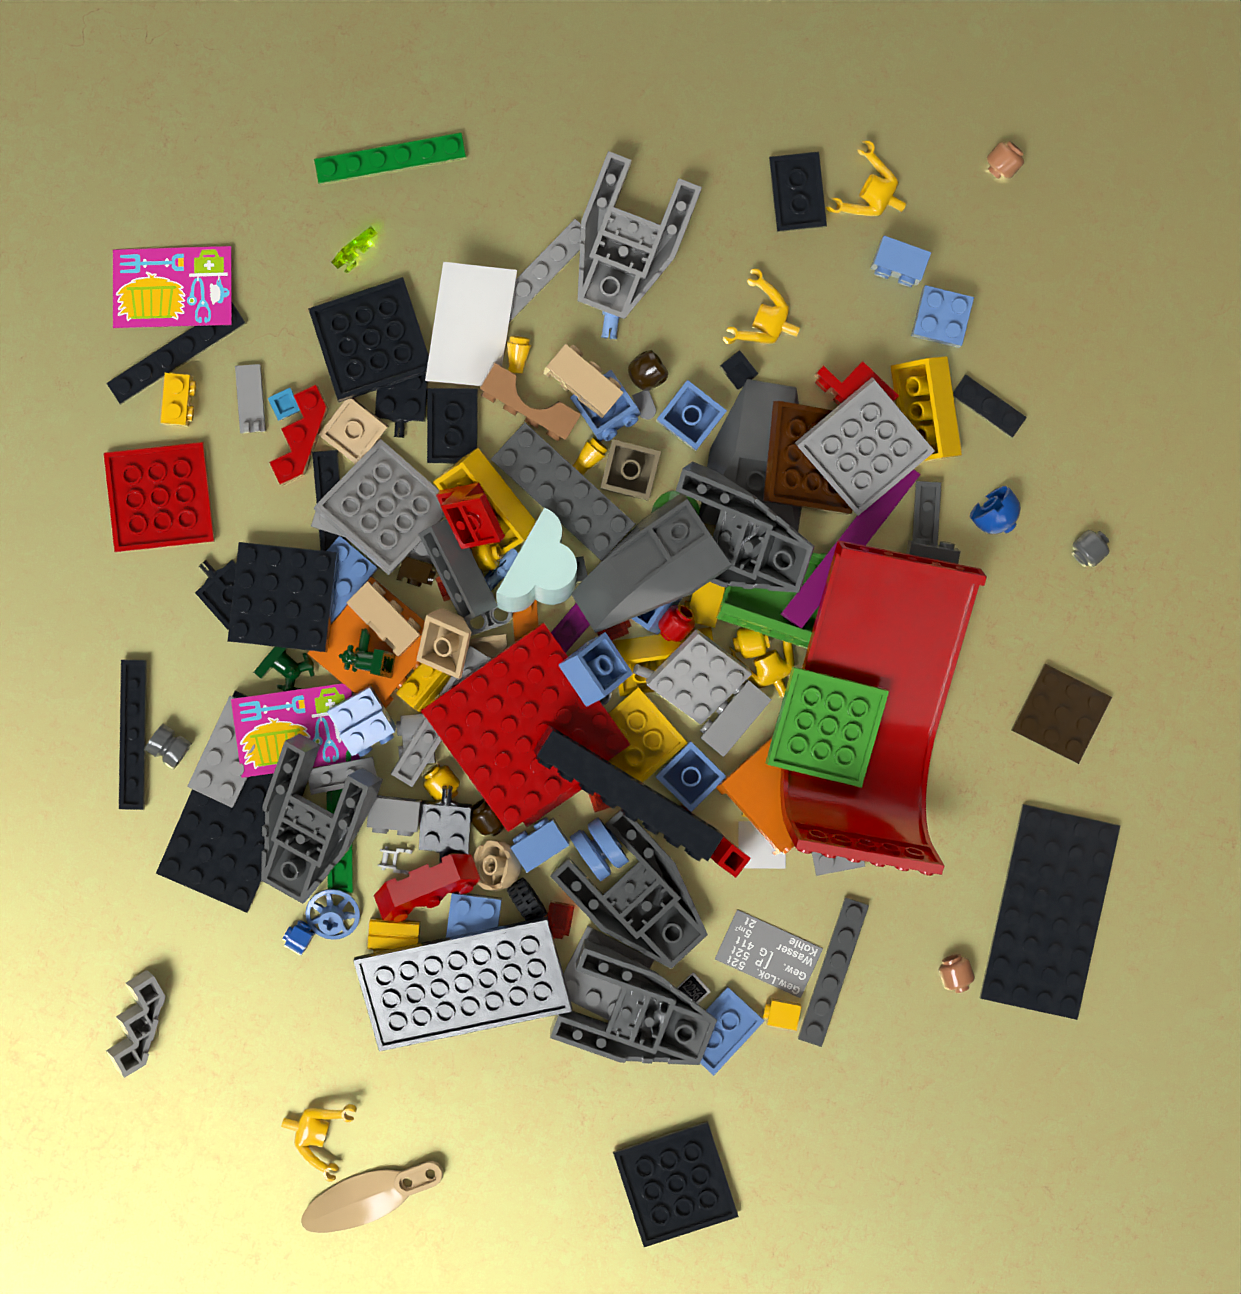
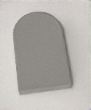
(645, 404)

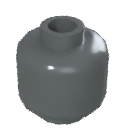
(1090, 548)

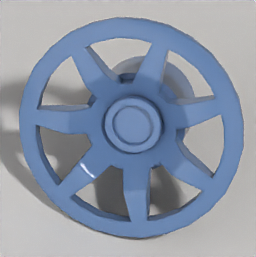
(332, 917)

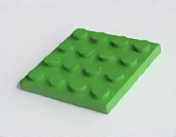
(827, 727)

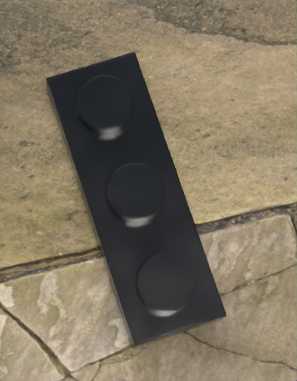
(988, 406)

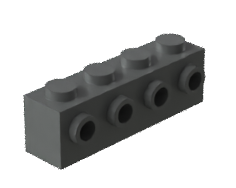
(458, 571)

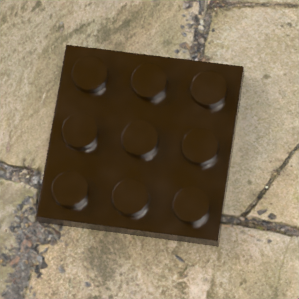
(1061, 713)

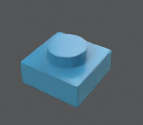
(284, 404)

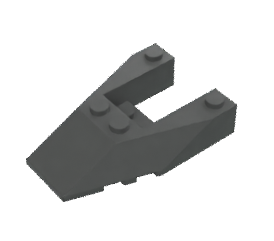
(754, 539)
(302, 837)
(645, 906)
(648, 1020)

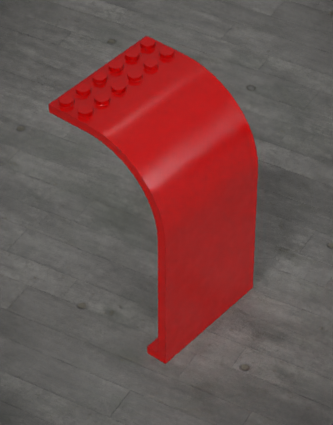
(901, 629)

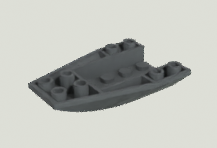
(652, 566)

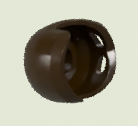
(647, 371)

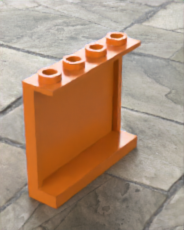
(347, 631)
(757, 794)

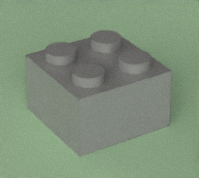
(395, 814)

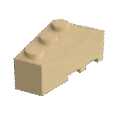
(584, 380)
(385, 617)

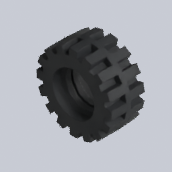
(526, 900)

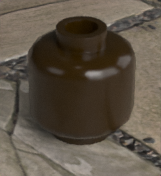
(485, 819)

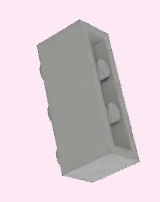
(734, 718)

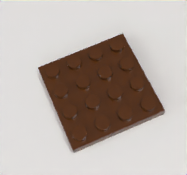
(789, 473)

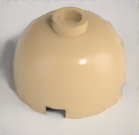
(496, 865)

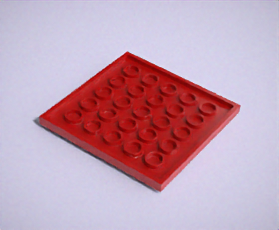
(500, 716)

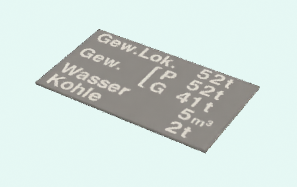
(768, 953)

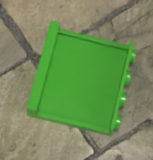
(762, 609)

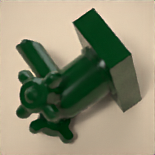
(377, 662)
(285, 666)

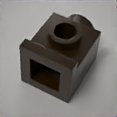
(416, 572)

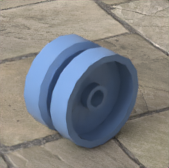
(601, 847)

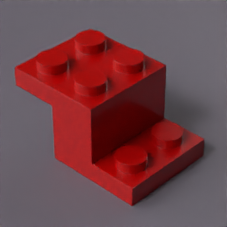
(852, 383)
(470, 515)

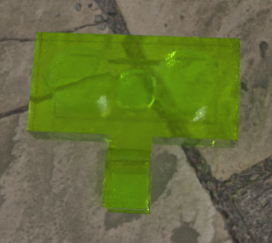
(349, 253)

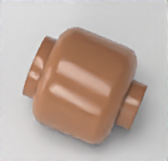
(1005, 160)
(956, 973)

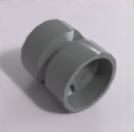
(166, 745)

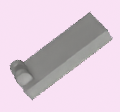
(250, 398)
(334, 776)

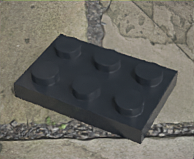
(797, 192)
(451, 424)

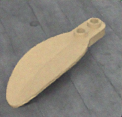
(367, 1197)

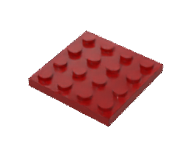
(159, 497)

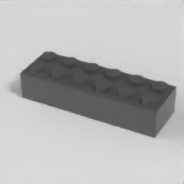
(563, 491)

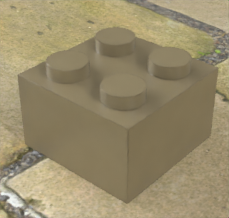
(630, 470)

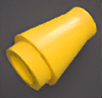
(518, 351)
(590, 455)

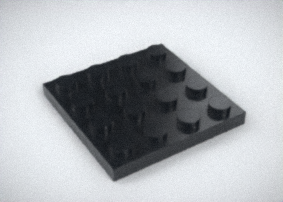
(370, 339)
(283, 597)
(675, 1184)

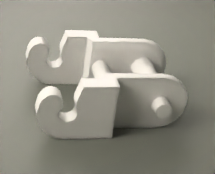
(385, 857)

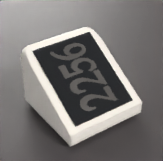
(694, 988)

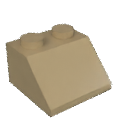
(444, 642)

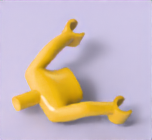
(875, 191)
(769, 319)
(772, 668)
(313, 1131)

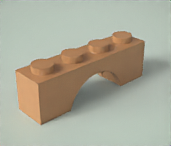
(501, 385)

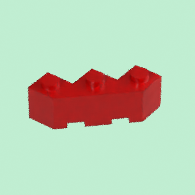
(301, 436)
(426, 886)

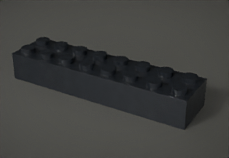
(628, 793)

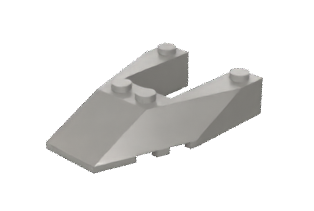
(623, 251)

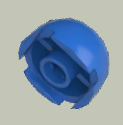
(998, 512)

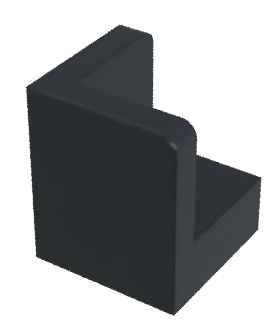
(738, 370)

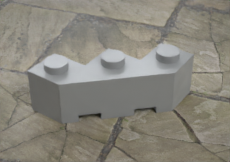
(138, 1024)

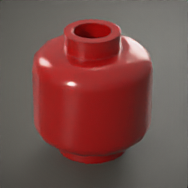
(676, 623)

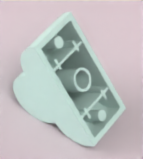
(542, 569)

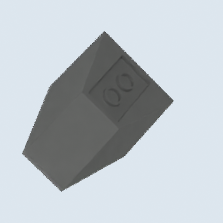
(743, 446)

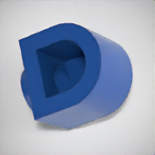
(299, 937)

